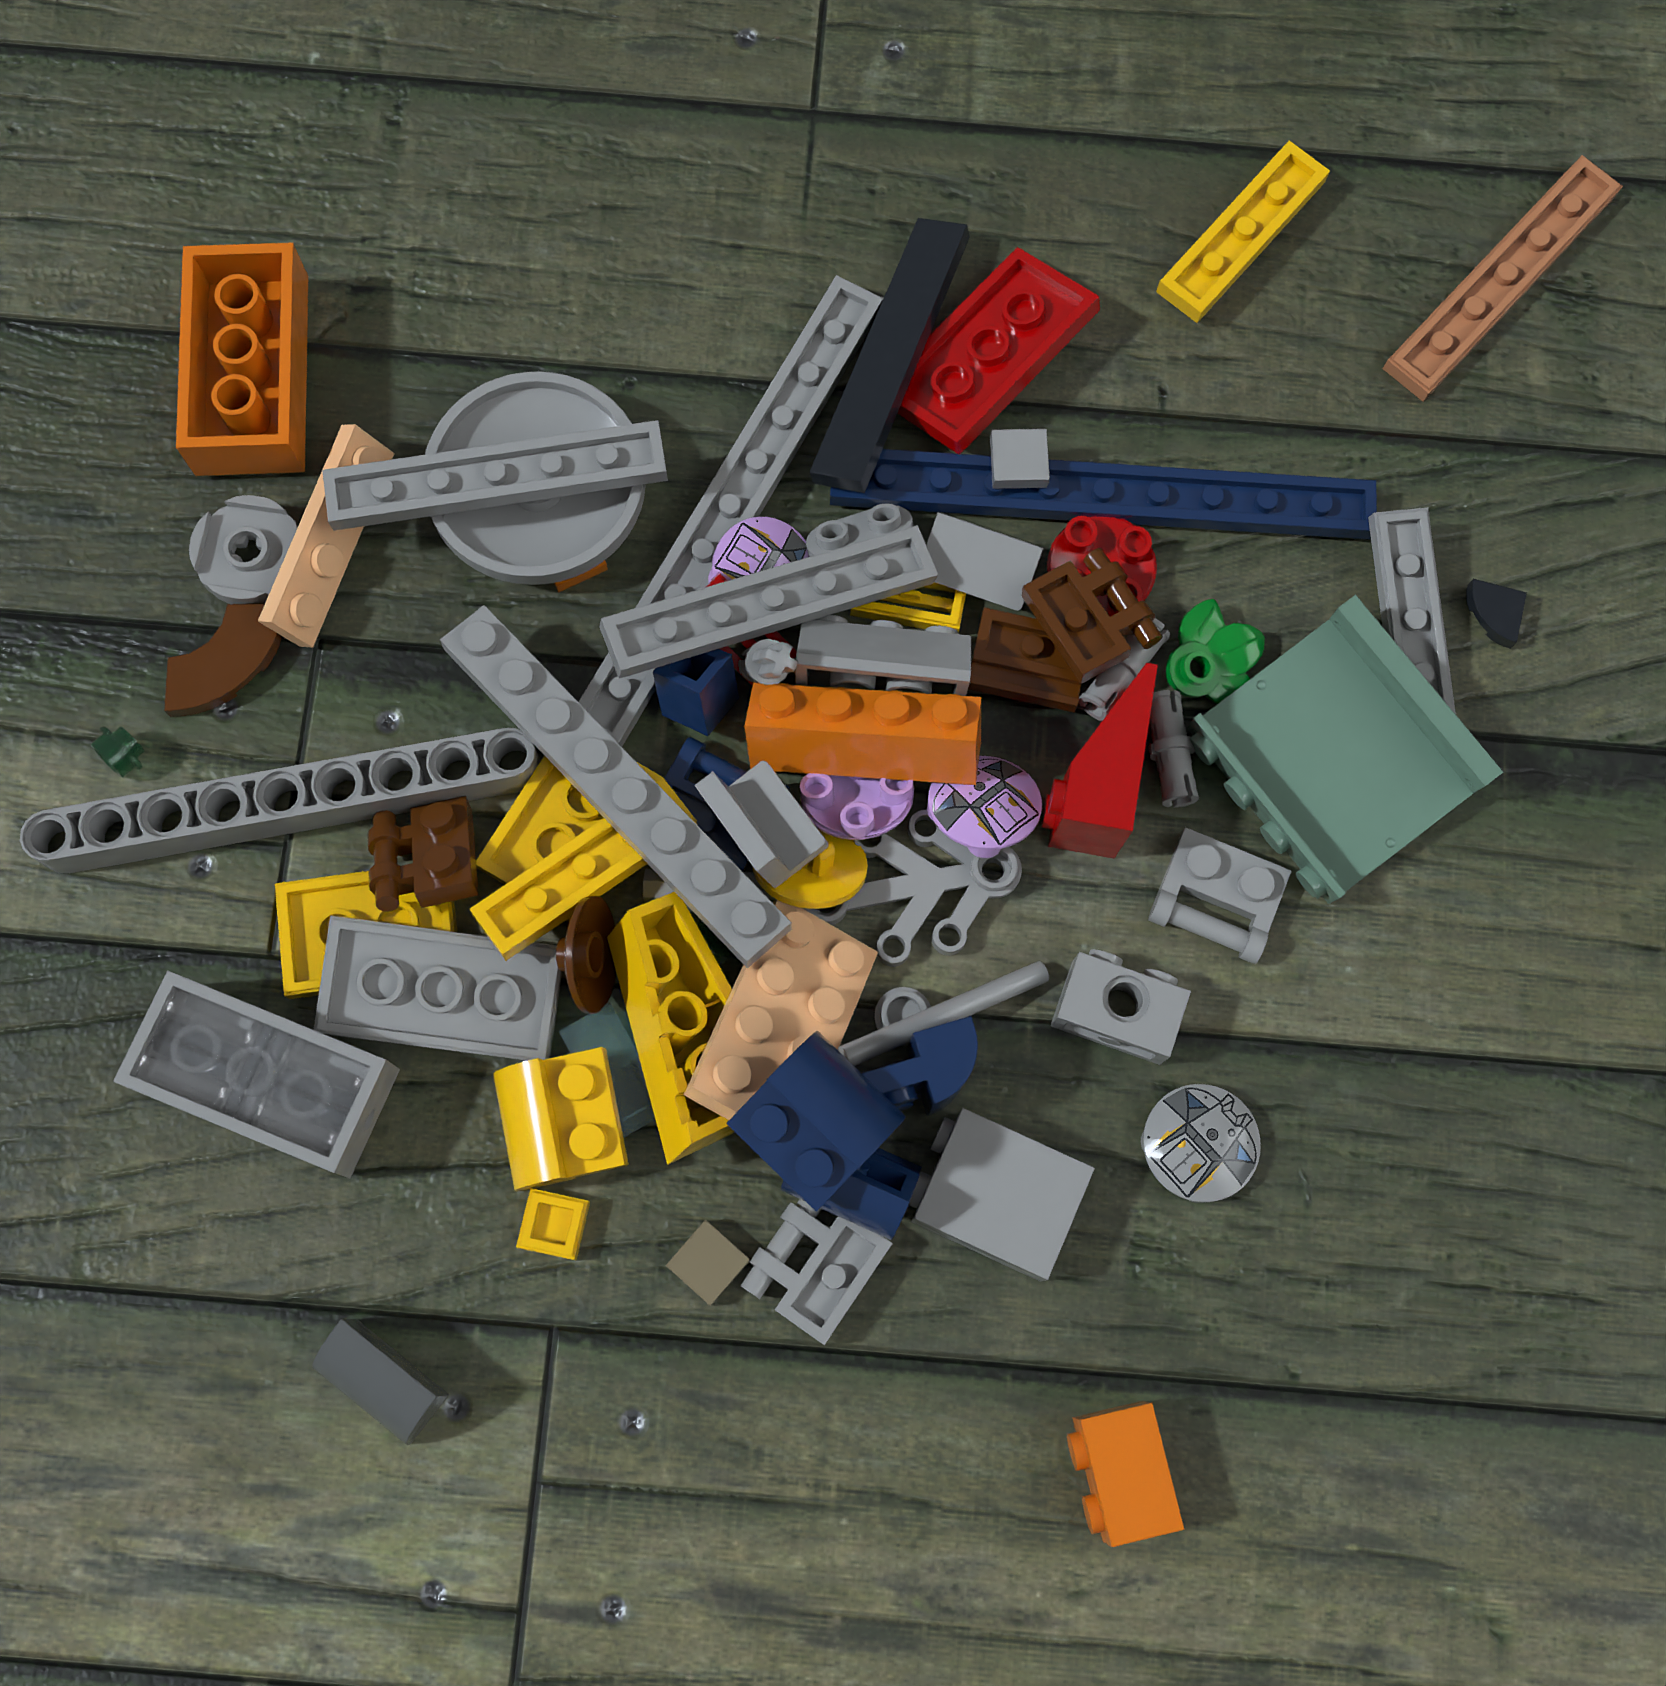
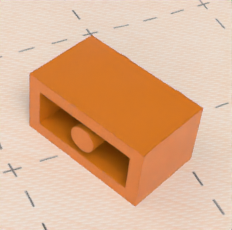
(1125, 1474)

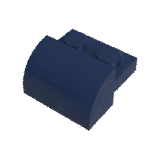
(936, 1067)
(816, 1120)
(874, 1193)

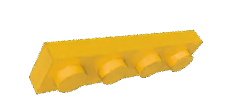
(1242, 231)
(555, 885)

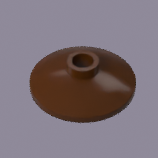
(587, 955)

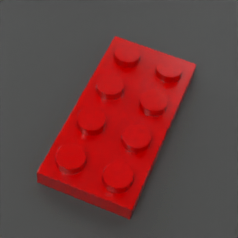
(994, 348)

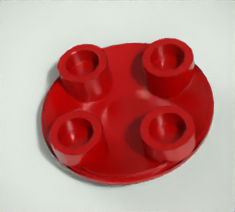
(1120, 542)

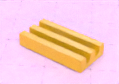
(915, 617)

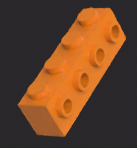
(865, 733)

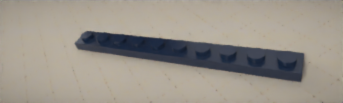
(1125, 492)

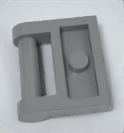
(1227, 880)

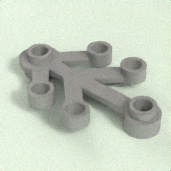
(926, 885)

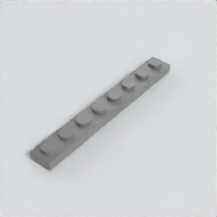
(617, 787)

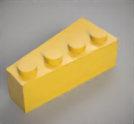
(672, 1005)

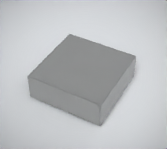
(1019, 458)

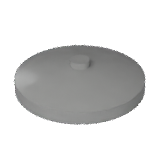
(543, 537)

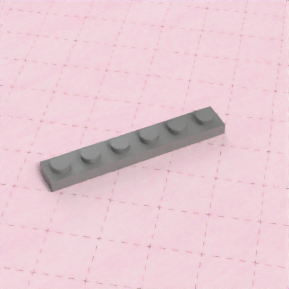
(494, 475)
(767, 601)

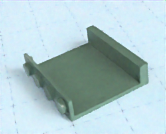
(1342, 751)

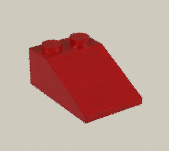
(1098, 796)

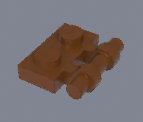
(1078, 622)
(441, 849)

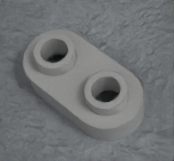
(857, 528)

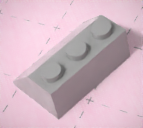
(883, 657)

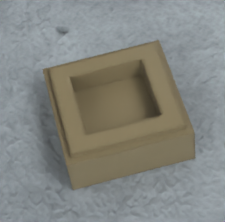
(708, 1262)

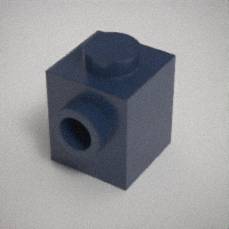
(697, 690)

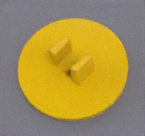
(825, 880)

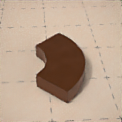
(222, 665)

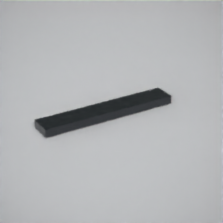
(890, 355)

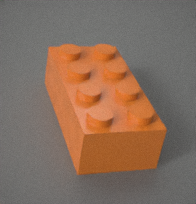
(242, 359)

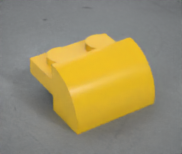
(560, 1118)

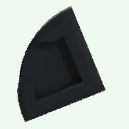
(1497, 610)

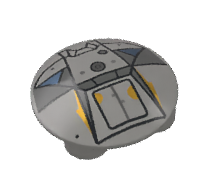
(1201, 1143)

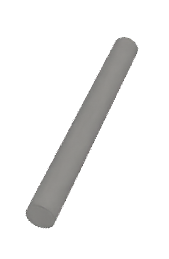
(947, 1011)

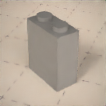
(1000, 1194)

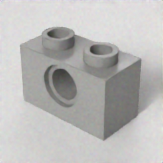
(1086, 1011)

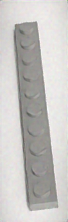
(745, 478)

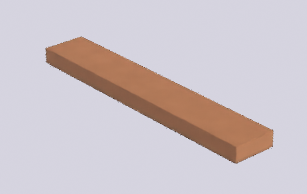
(1502, 278)

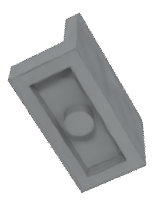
(982, 560)
(764, 822)

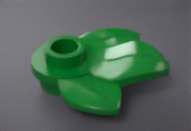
(1220, 651)

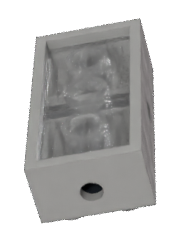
(257, 1074)

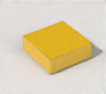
(553, 1224)

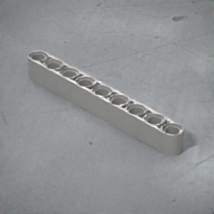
(258, 793)

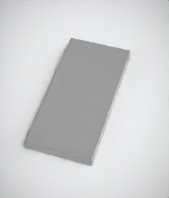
(437, 990)

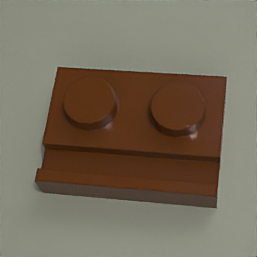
(1021, 663)

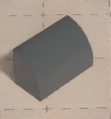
(378, 1379)

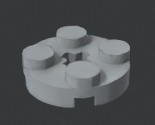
(231, 527)

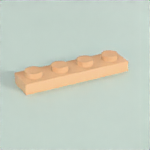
(317, 553)

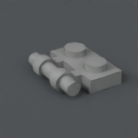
(829, 1279)

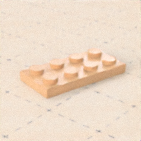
(777, 1003)

